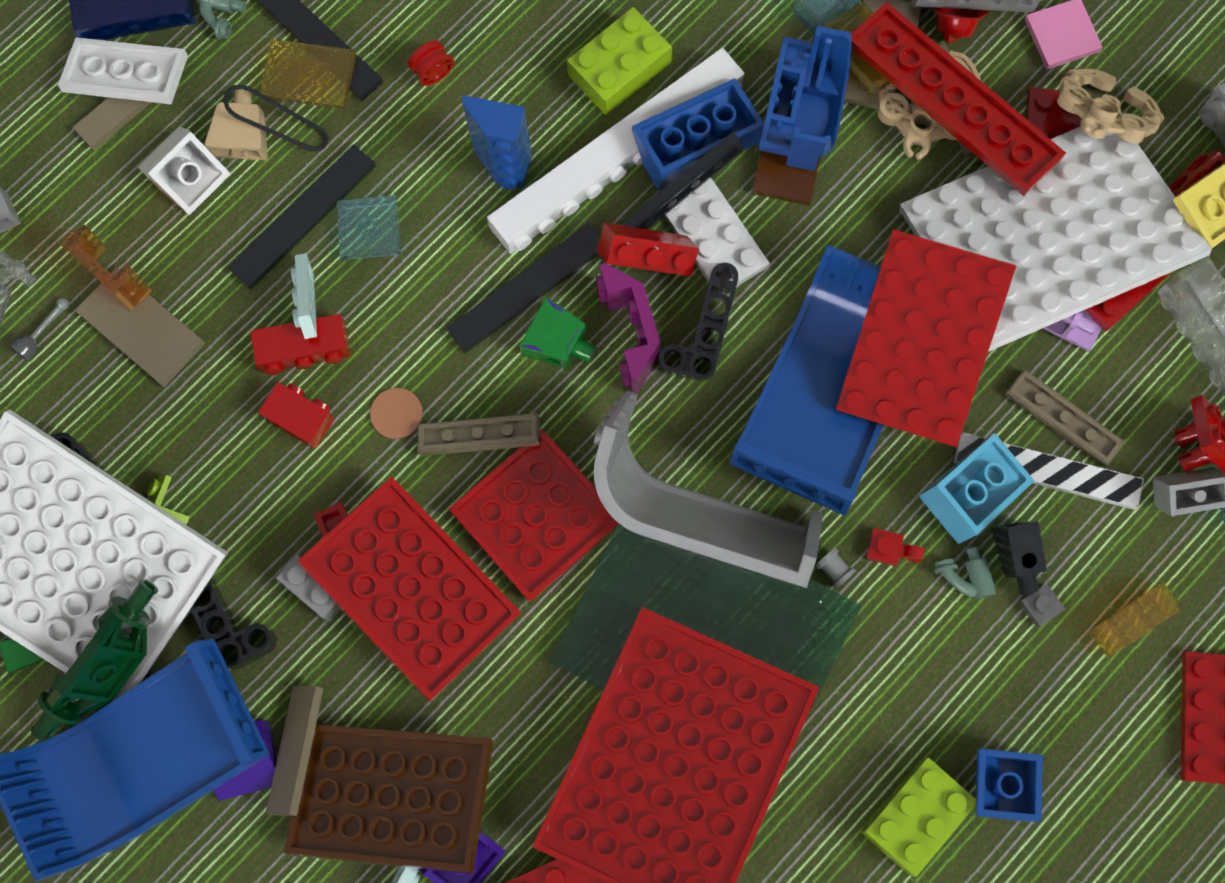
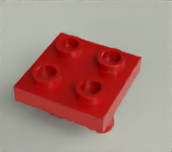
(1209, 431)

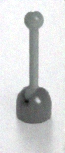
(25, 345)

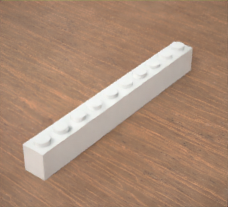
(599, 161)

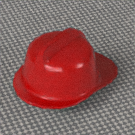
(957, 22)

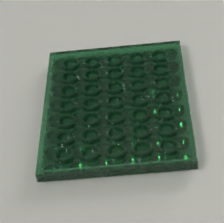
(739, 607)

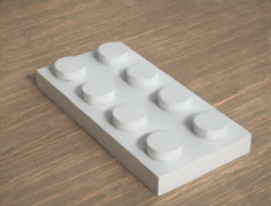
(123, 70)
(718, 234)

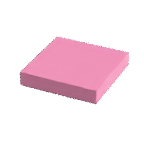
(1063, 33)

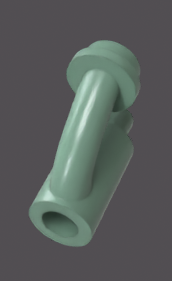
(222, 26)
(979, 574)

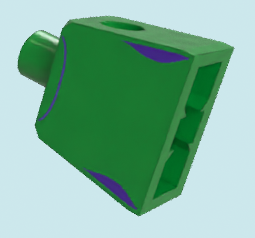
(556, 337)

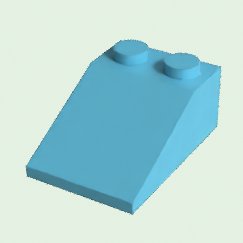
(976, 489)

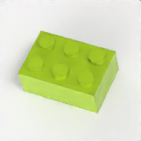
(619, 61)
(919, 816)

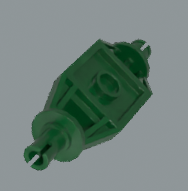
(102, 665)

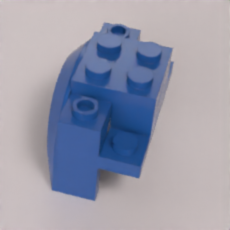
(808, 97)

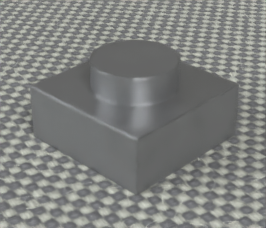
(1042, 605)

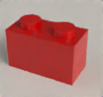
(296, 414)

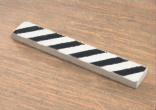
(1067, 474)

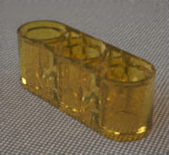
(1135, 620)

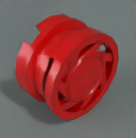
(431, 63)

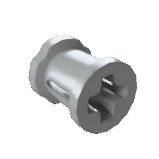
(835, 568)

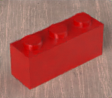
(647, 249)
(285, 345)

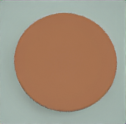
(396, 413)

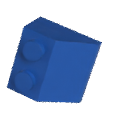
(1009, 785)

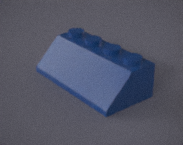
(689, 130)
(500, 139)

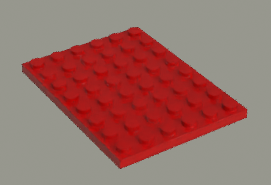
(676, 760)

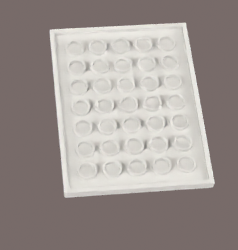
(1076, 237)
(77, 542)

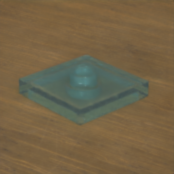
(368, 227)

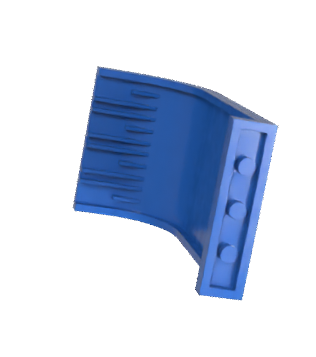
(795, 429)
(129, 764)

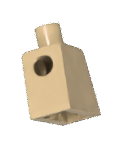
(233, 137)

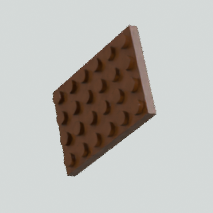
(392, 798)

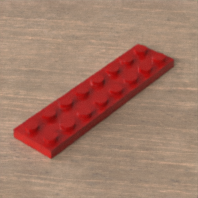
(956, 99)

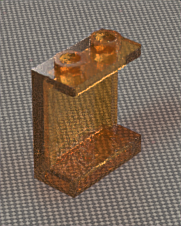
(124, 285)

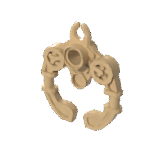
(896, 112)
(1104, 113)

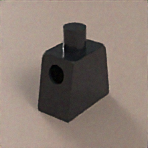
(1020, 541)

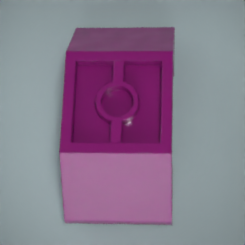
(623, 291)

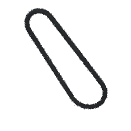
(315, 149)

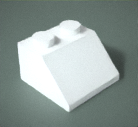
(184, 170)

